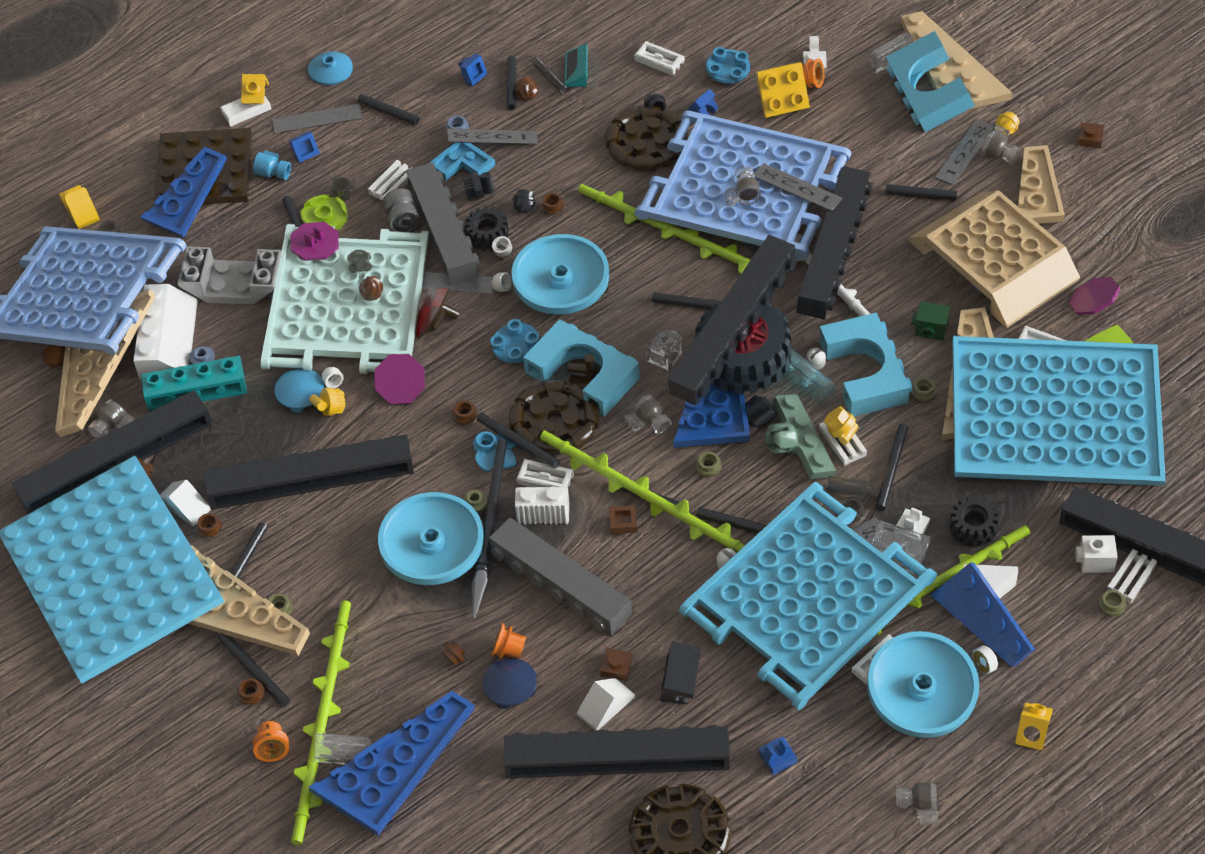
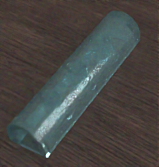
(810, 378)

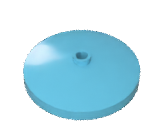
(560, 274)
(431, 538)
(928, 663)

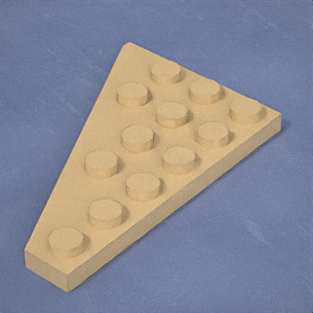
(88, 373)

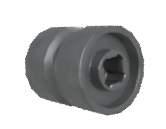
(401, 210)

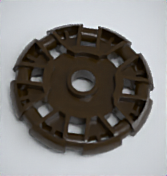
(649, 153)
(554, 405)
(679, 813)

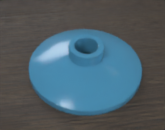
(330, 68)

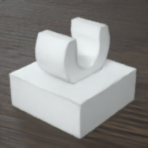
(914, 521)

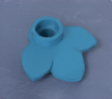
(485, 446)

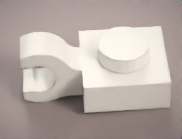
(814, 52)

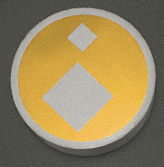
(985, 659)

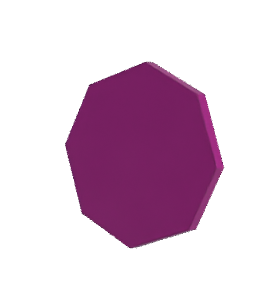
(314, 241)
(1094, 296)
(399, 378)

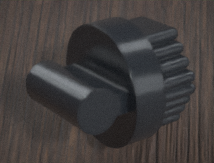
(477, 185)
(759, 411)

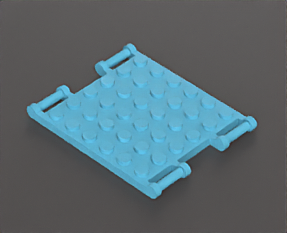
(807, 593)

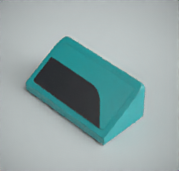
(576, 67)

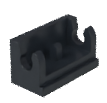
(680, 673)

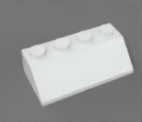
(166, 330)

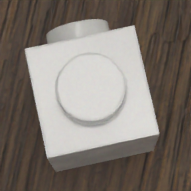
(1097, 554)

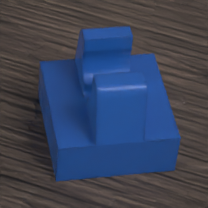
(472, 69)
(704, 102)
(304, 146)
(777, 755)

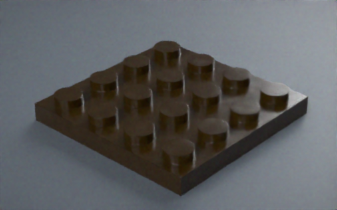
(180, 148)

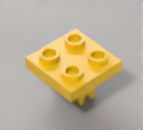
(782, 89)

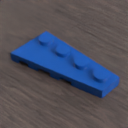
(184, 198)
(982, 612)

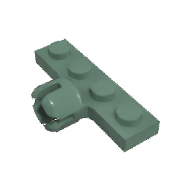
(798, 436)

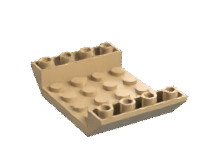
(1000, 254)

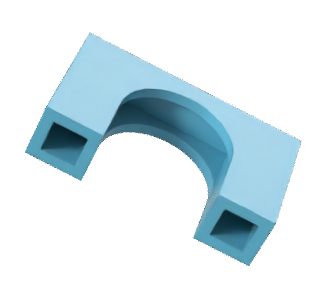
(933, 106)
(868, 337)
(568, 343)

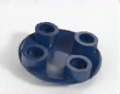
(509, 682)

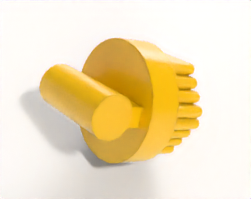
(329, 402)
(841, 424)

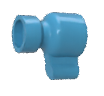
(267, 165)

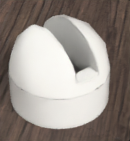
(505, 243)
(502, 282)
(819, 358)
(334, 375)
(723, 556)

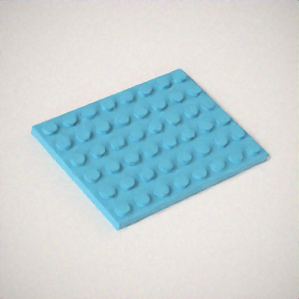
(1057, 411)
(109, 568)

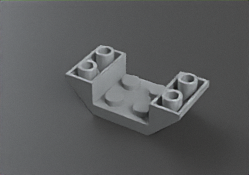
(226, 279)

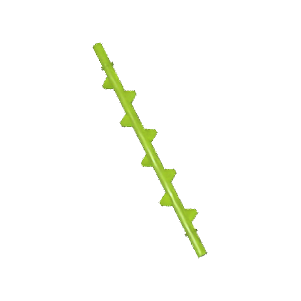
(668, 230)
(641, 488)
(992, 552)
(326, 709)

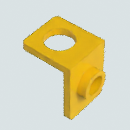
(253, 88)
(1036, 716)

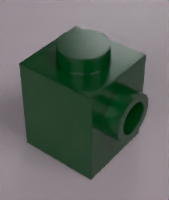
(931, 320)

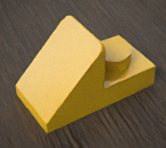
(79, 206)

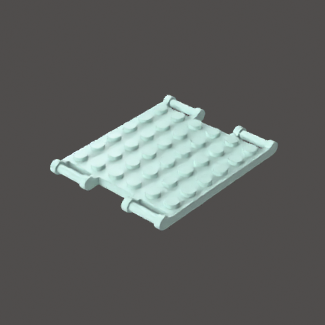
(323, 314)

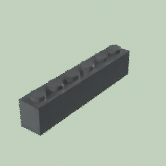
(442, 223)
(560, 576)

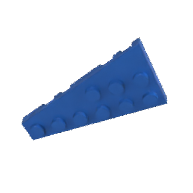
(714, 420)
(387, 771)

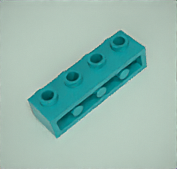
(209, 380)

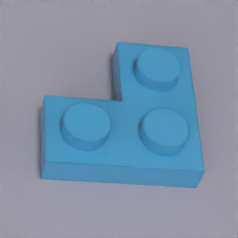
(463, 156)

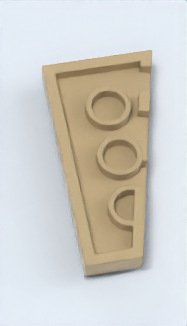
(1038, 187)

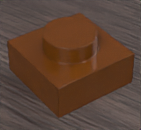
(1090, 135)
(623, 519)
(616, 664)

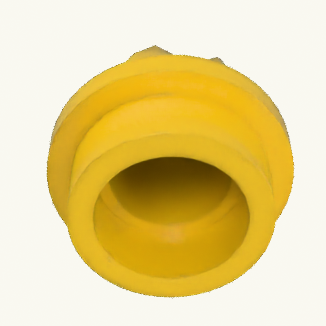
(1008, 121)

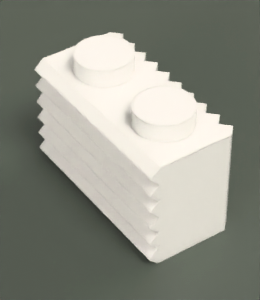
(542, 505)

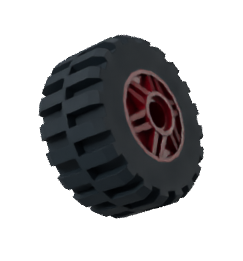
(760, 356)

